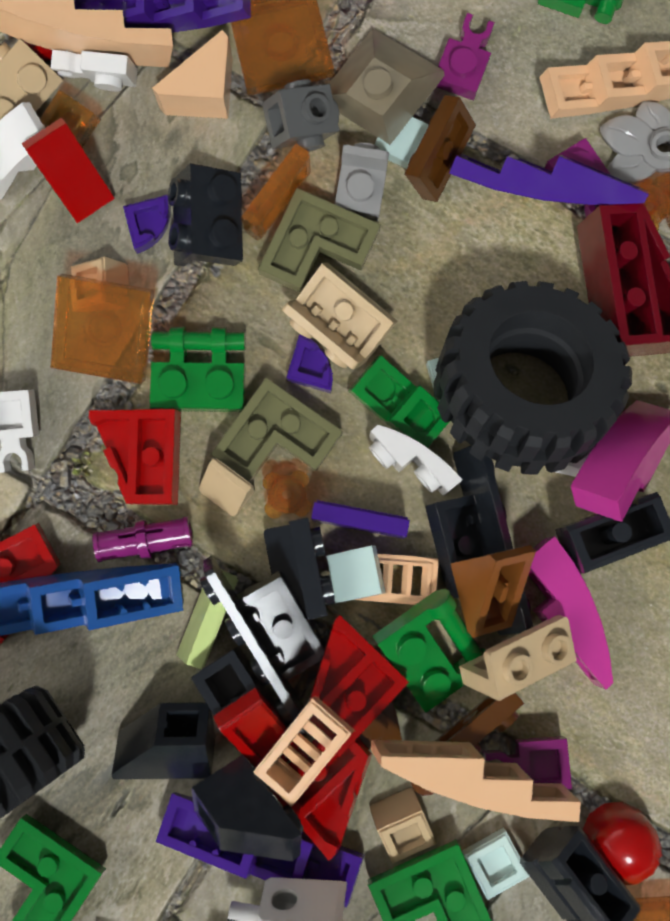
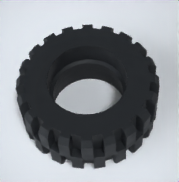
(562, 334)
(34, 746)

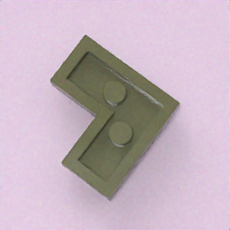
(315, 228)
(271, 421)

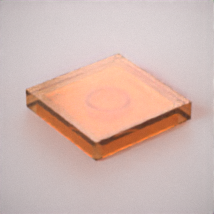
(282, 44)
(101, 328)

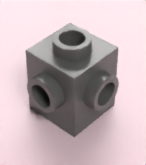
(301, 115)

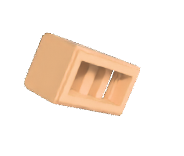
(428, 578)
(284, 778)

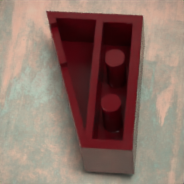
(628, 275)

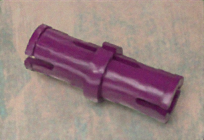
(142, 539)

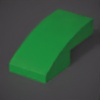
(399, 402)

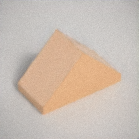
(200, 83)

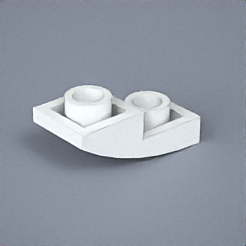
(15, 129)
(400, 450)

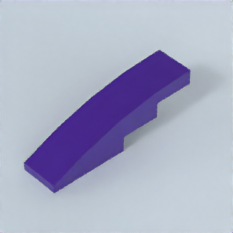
(173, 14)
(567, 182)
(187, 834)

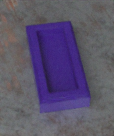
(360, 519)

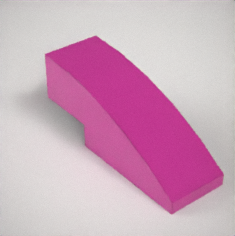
(623, 461)
(570, 597)

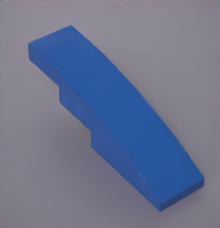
(89, 598)

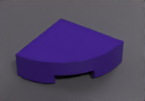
(147, 221)
(310, 366)

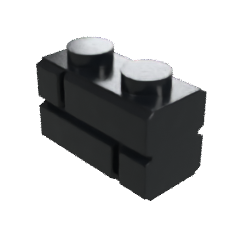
(602, 540)
(577, 877)

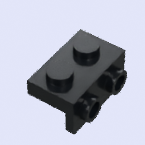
(206, 216)
(294, 553)

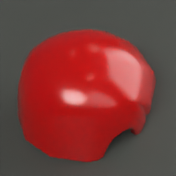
(625, 841)

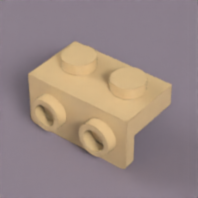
(24, 78)
(339, 318)
(521, 659)

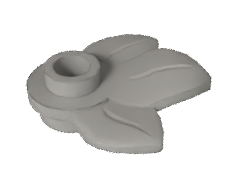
(637, 143)

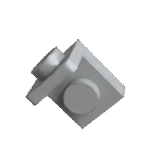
(362, 179)

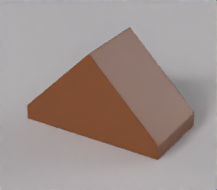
(492, 588)

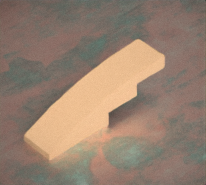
(64, 28)
(609, 82)
(462, 775)

